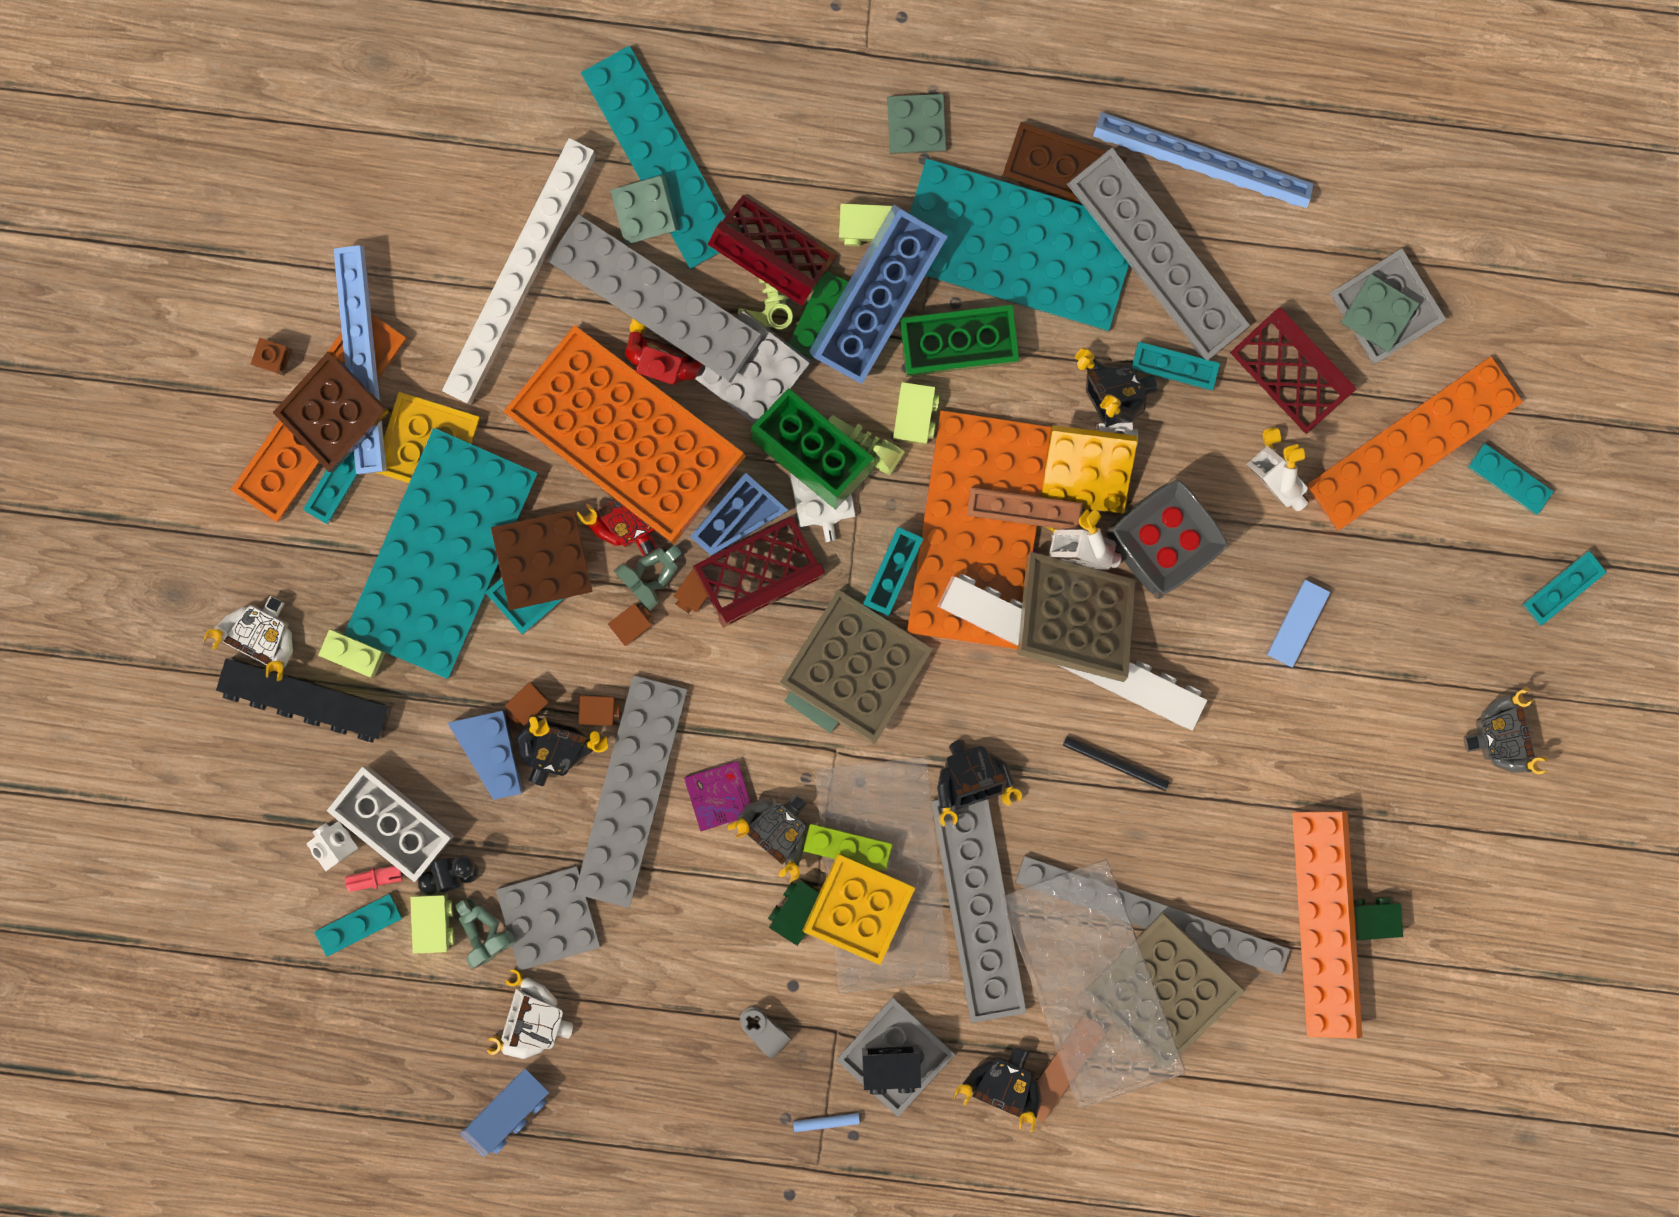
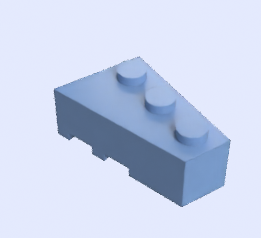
(737, 515)
(491, 751)
(505, 1114)

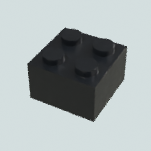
(891, 1069)

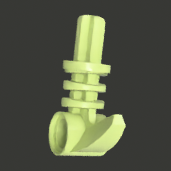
(774, 302)
(885, 454)

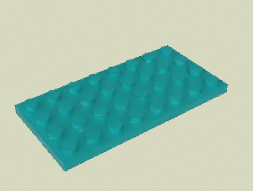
(1020, 245)
(439, 553)

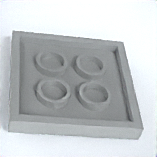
(1401, 275)
(764, 375)
(548, 918)
(893, 1028)

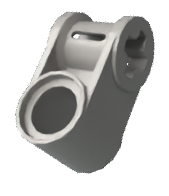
(767, 1034)

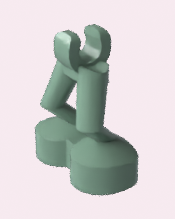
(645, 591)
(495, 942)

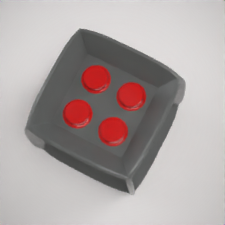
(1167, 538)

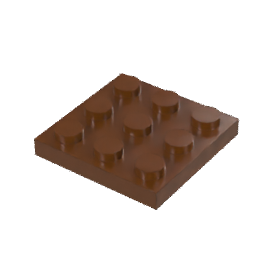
(330, 411)
(541, 559)

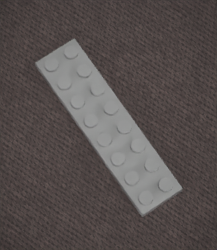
(1158, 254)
(654, 298)
(631, 791)
(978, 913)

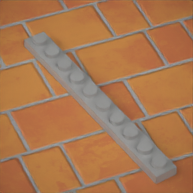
(1204, 932)

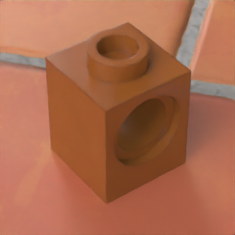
(271, 356)
(691, 593)
(631, 623)
(526, 703)
(598, 710)

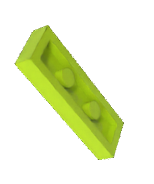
(865, 850)

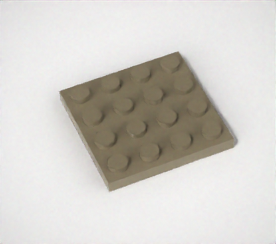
(1076, 617)
(856, 666)
(1187, 980)

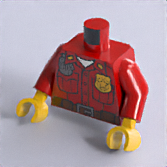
(659, 359)
(619, 527)

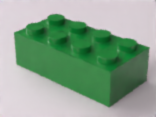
(959, 340)
(812, 448)

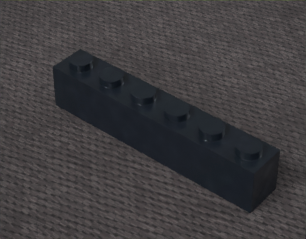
(303, 698)

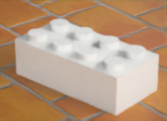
(390, 823)

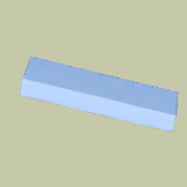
(1298, 623)

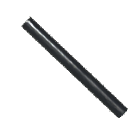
(1115, 763)

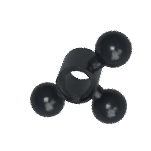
(448, 875)

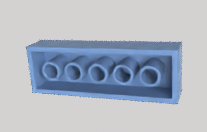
(877, 294)

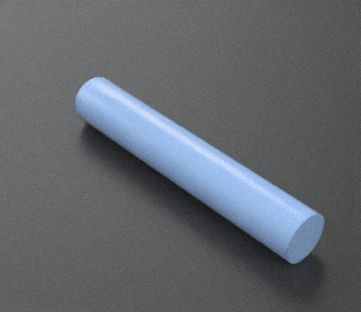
(826, 1122)

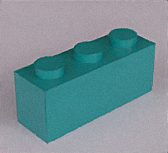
(893, 571)

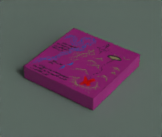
(717, 795)

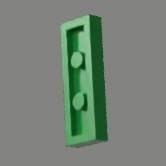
(817, 312)

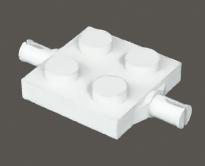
(815, 511)

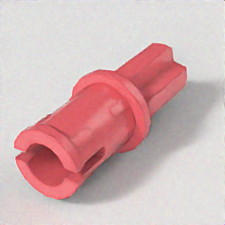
(373, 878)

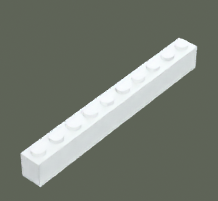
(519, 271)
(1141, 687)

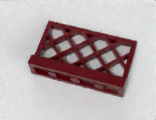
(764, 261)
(1311, 353)
(770, 593)

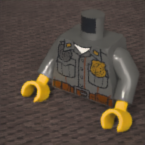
(1506, 735)
(775, 830)

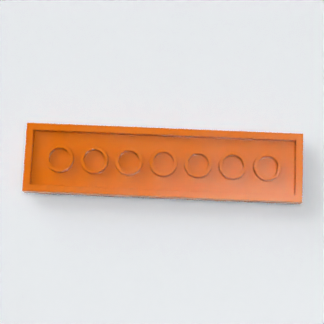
(1414, 443)
(282, 461)
(1327, 924)

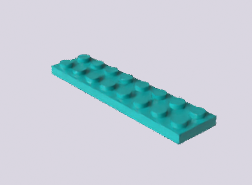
(656, 149)

